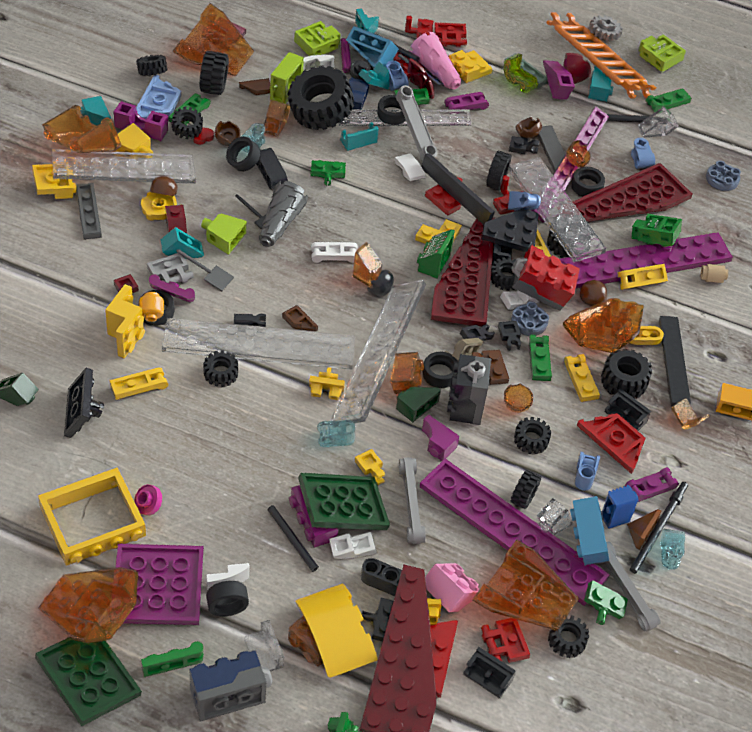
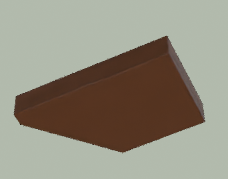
(257, 87)
(299, 319)

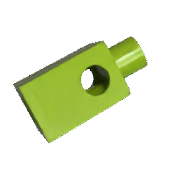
(224, 231)

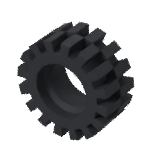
(151, 65)
(187, 130)
(500, 279)
(220, 377)
(533, 426)
(525, 489)
(569, 647)

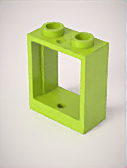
(284, 75)

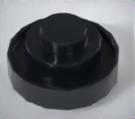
(356, 68)

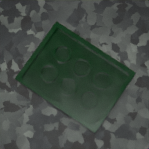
(343, 501)
(88, 677)

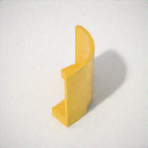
(337, 630)

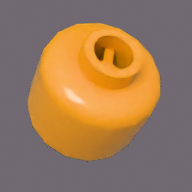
(152, 306)

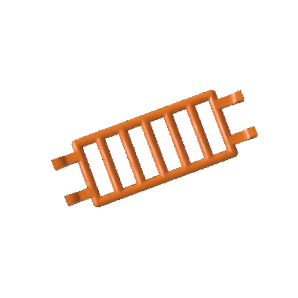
(628, 84)

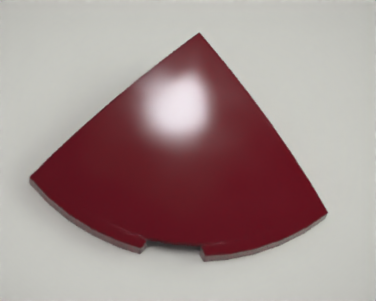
(577, 67)
(420, 77)

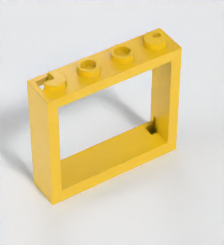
(81, 490)

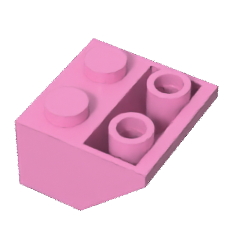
(451, 586)

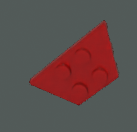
(616, 438)
(442, 642)

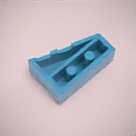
(371, 46)
(589, 530)

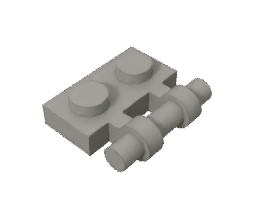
(171, 265)

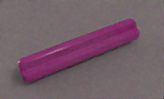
(345, 54)

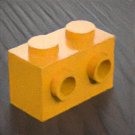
(738, 401)

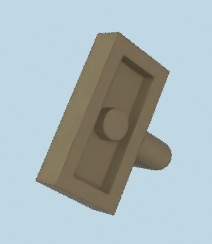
(466, 347)

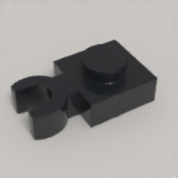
(476, 332)
(510, 332)

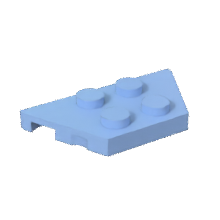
(158, 97)

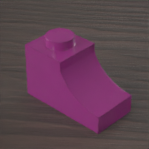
(441, 439)

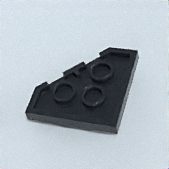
(512, 230)

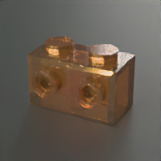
(406, 371)
(301, 637)

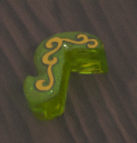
(519, 76)

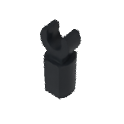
(250, 320)

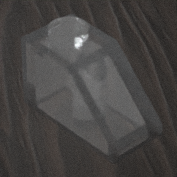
(658, 124)
(554, 517)

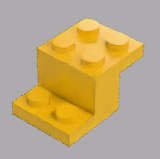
(124, 321)

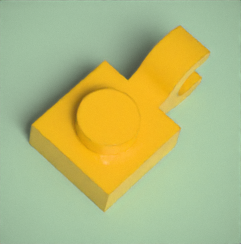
(371, 463)

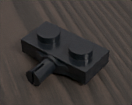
(380, 618)

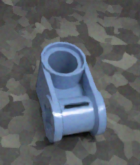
(397, 77)
(642, 154)
(523, 200)
(586, 471)

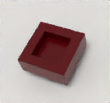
(128, 280)

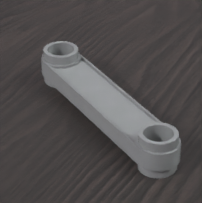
(415, 122)
(415, 532)
(647, 618)

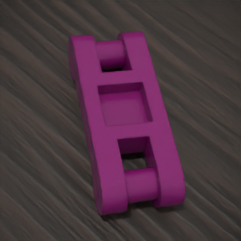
(467, 102)
(172, 288)
(652, 485)

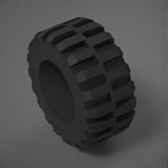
(326, 112)

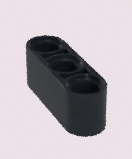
(271, 168)
(382, 572)

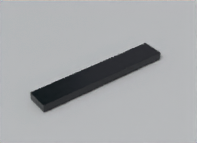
(457, 189)
(674, 360)

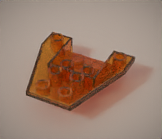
(215, 34)
(606, 325)
(527, 590)
(92, 603)

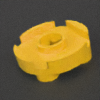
(150, 208)

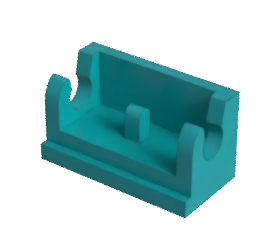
(360, 138)

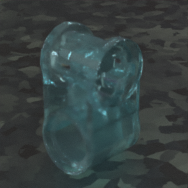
(256, 134)
(338, 433)
(672, 548)

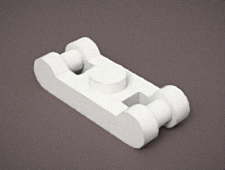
(333, 251)

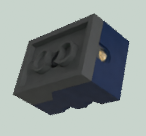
(229, 685)

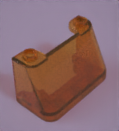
(80, 135)

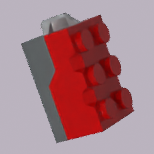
(545, 278)

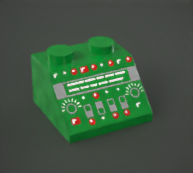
(436, 254)

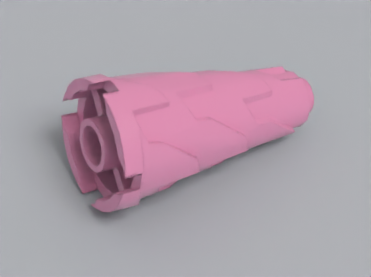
(436, 60)

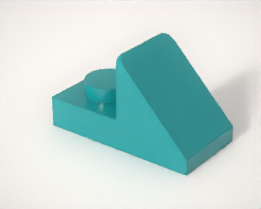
(365, 23)
(377, 77)

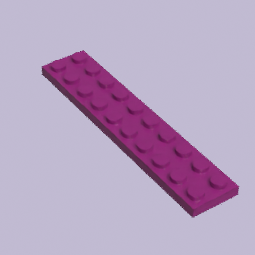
(683, 255)
(506, 524)

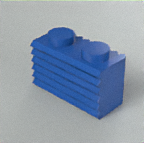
(619, 506)

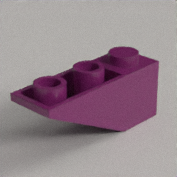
(559, 80)

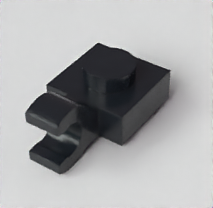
(521, 145)

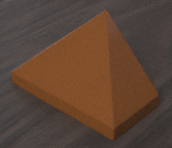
(642, 527)

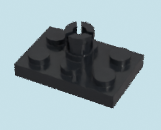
(80, 403)

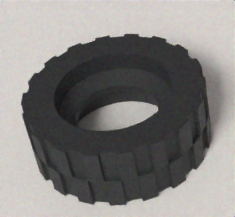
(498, 169)

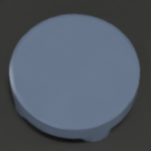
(723, 176)
(530, 319)

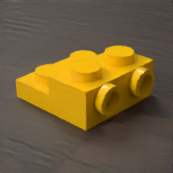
(470, 65)
(47, 185)

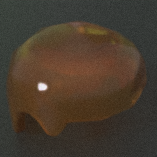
(578, 154)
(518, 398)

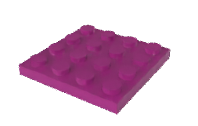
(166, 583)

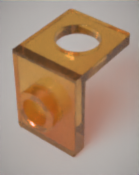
(686, 415)

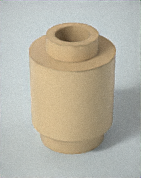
(714, 273)

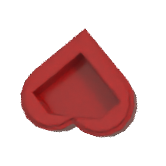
(205, 136)

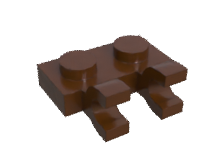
(498, 370)

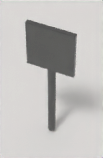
(217, 277)

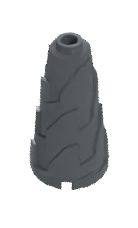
(284, 206)

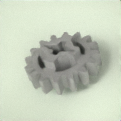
(605, 28)

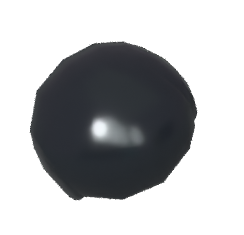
(382, 284)

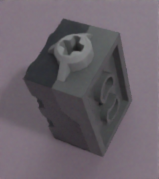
(469, 389)

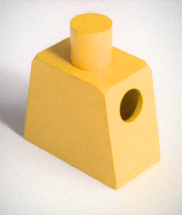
(134, 140)

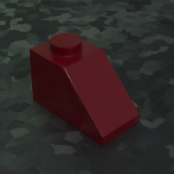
(175, 218)

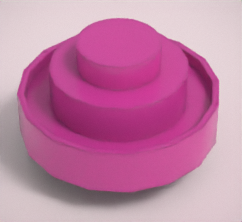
(148, 499)

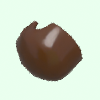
(529, 128)
(226, 132)
(164, 185)
(593, 292)

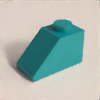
(600, 86)
(94, 109)
(180, 240)

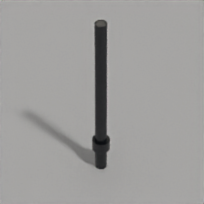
(675, 499)

